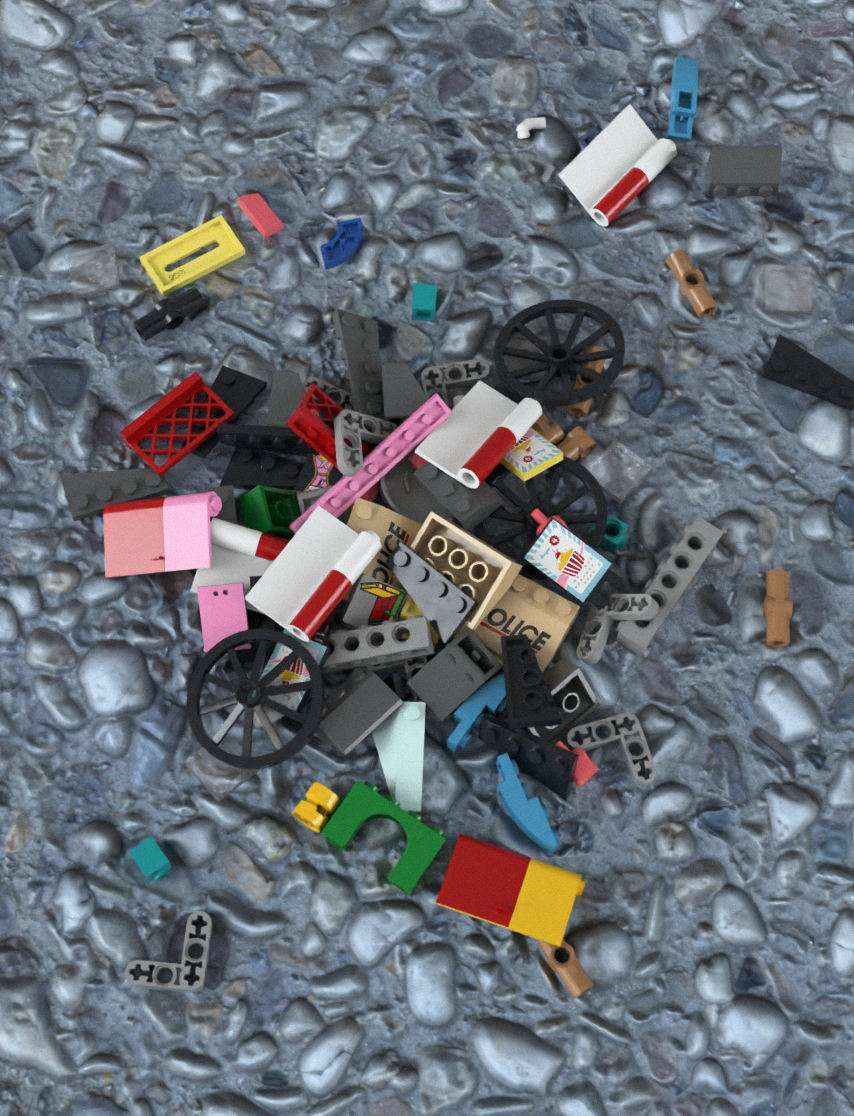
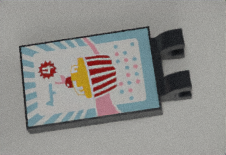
(571, 563)
(297, 671)

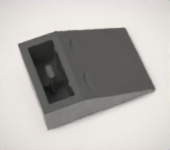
(454, 674)

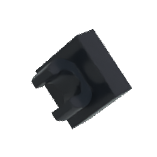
(397, 685)

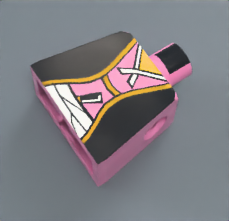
(317, 474)

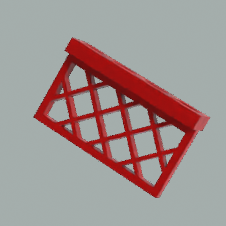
(161, 414)
(314, 429)

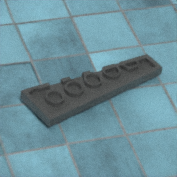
(362, 359)

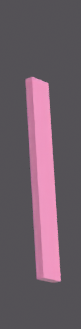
(380, 459)

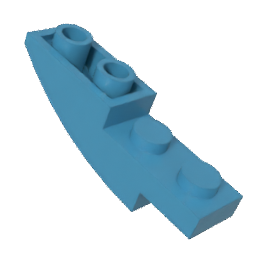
(683, 98)
(486, 699)
(528, 815)

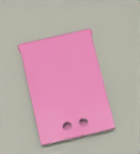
(222, 613)

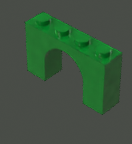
(365, 805)

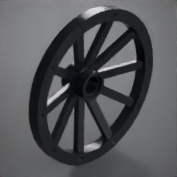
(559, 357)
(530, 525)
(260, 700)

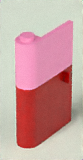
(159, 534)

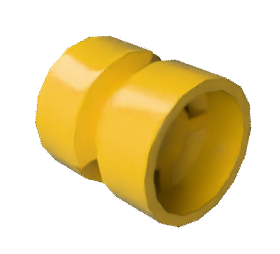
(316, 807)

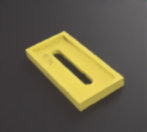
(212, 231)

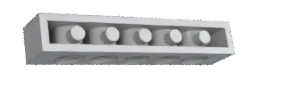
(706, 538)
(417, 645)

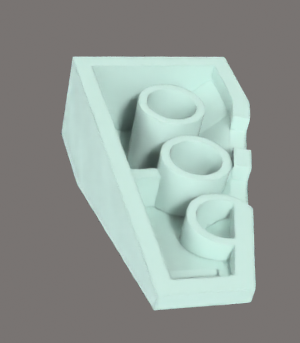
(401, 753)

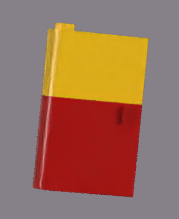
(510, 889)

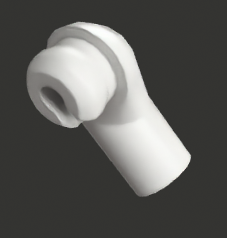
(530, 124)

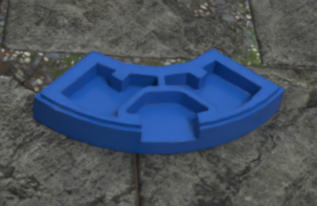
(343, 244)

